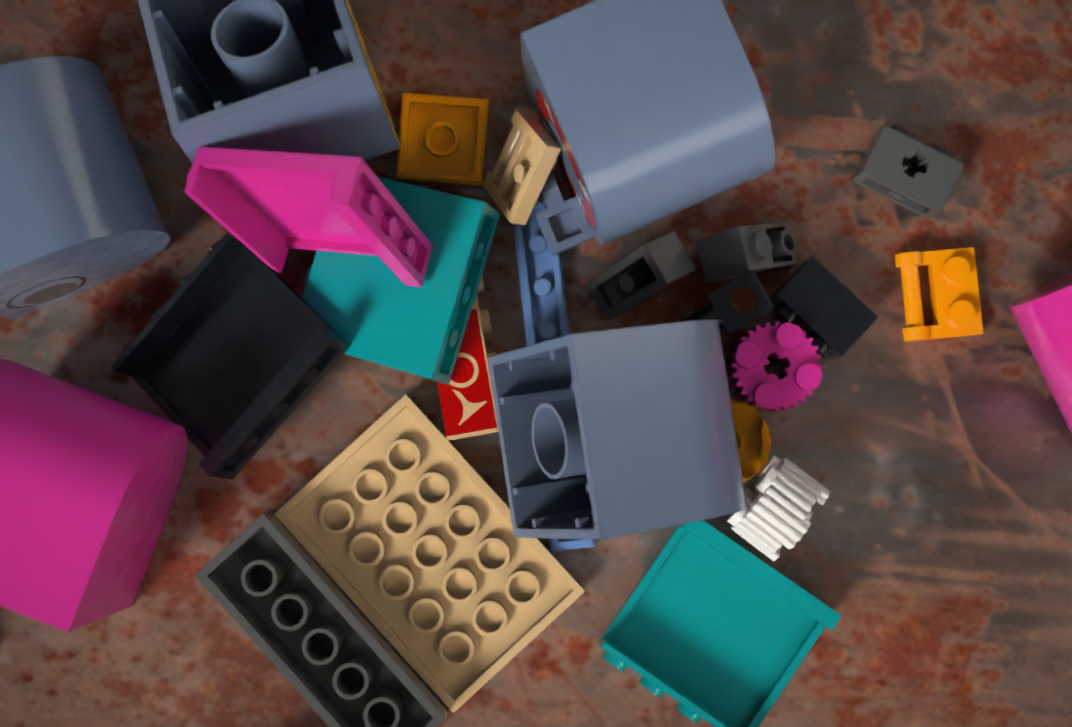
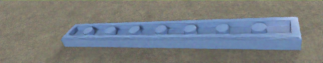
(542, 305)

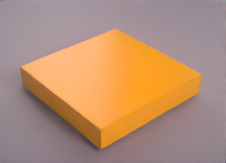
(442, 140)

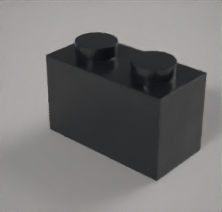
(822, 308)

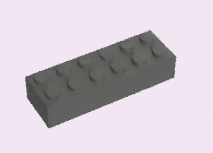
(316, 632)

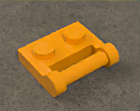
(951, 289)

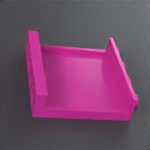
(307, 204)

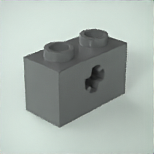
(883, 171)

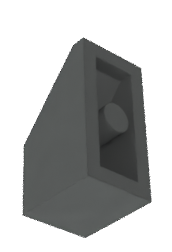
(641, 275)

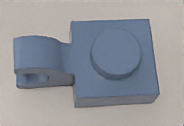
(562, 221)

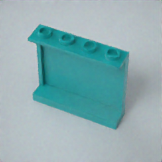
(403, 324)
(715, 628)

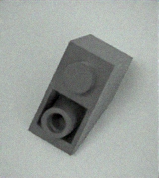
(746, 249)

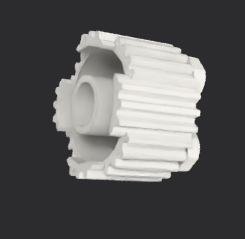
(778, 507)

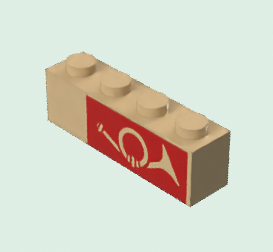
(469, 398)

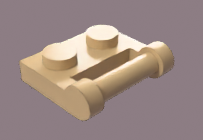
(522, 166)

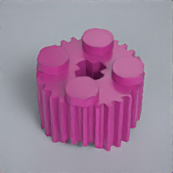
(797, 360)

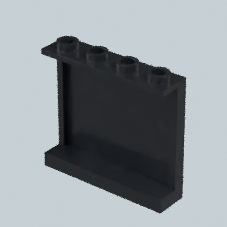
(231, 355)

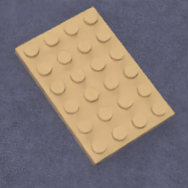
(429, 553)

